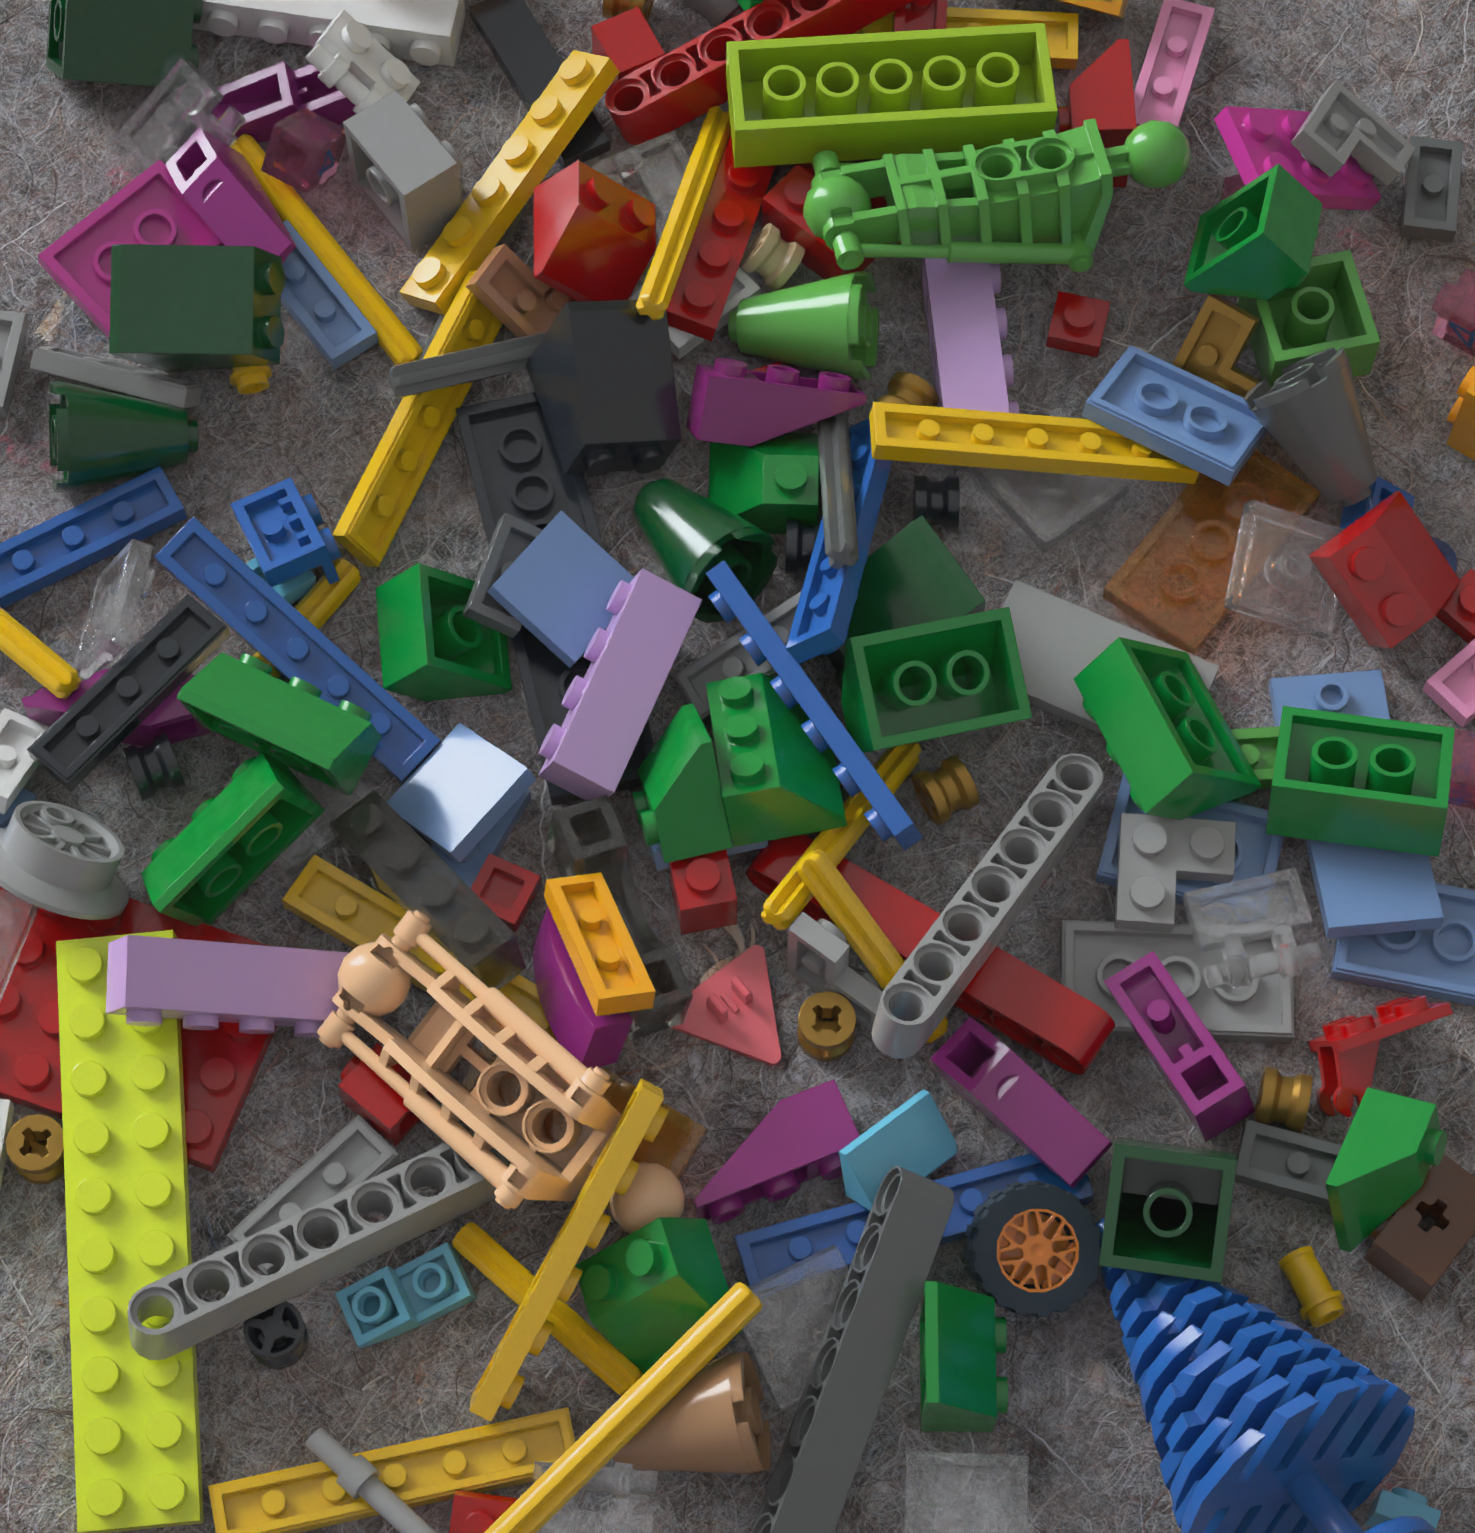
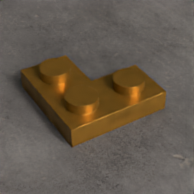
(1217, 345)

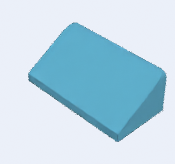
(907, 1137)

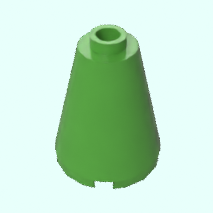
(812, 325)

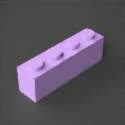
(967, 335)
(619, 686)
(221, 984)

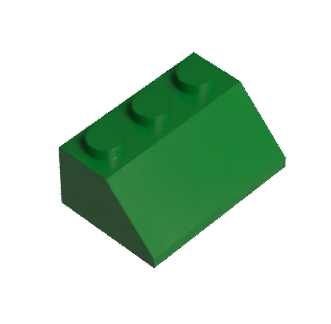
(933, 680)
(282, 720)
(1164, 730)
(768, 765)
(1361, 781)
(230, 841)

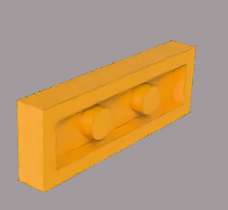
(599, 944)

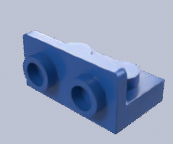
(285, 533)

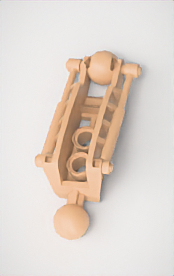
(377, 981)

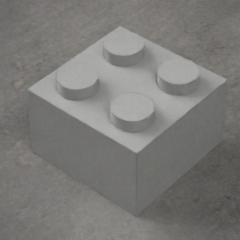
(404, 169)

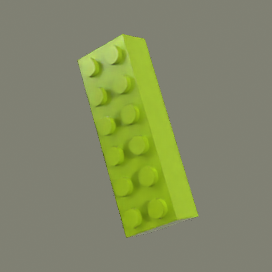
(887, 93)

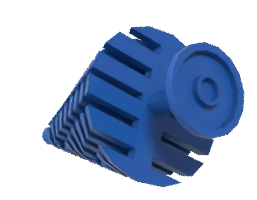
(1255, 1412)

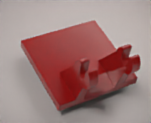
(1351, 1047)

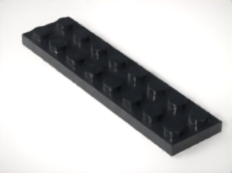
(521, 475)

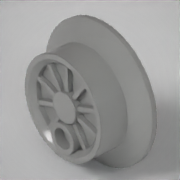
(62, 861)

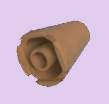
(708, 1424)

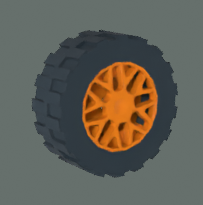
(1033, 1248)

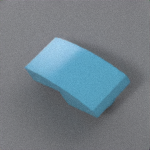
(405, 1297)

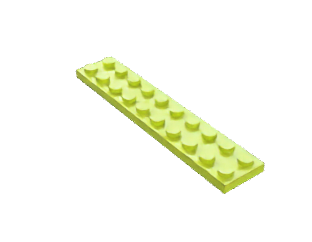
(124, 1230)

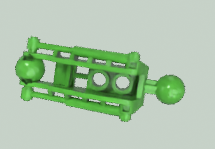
(992, 204)

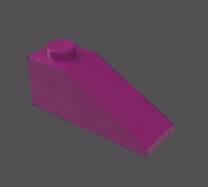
(1180, 1046)

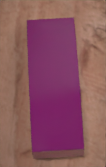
(278, 93)
(566, 1006)

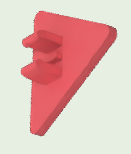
(737, 1009)

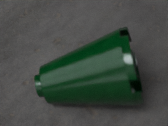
(113, 436)
(696, 535)

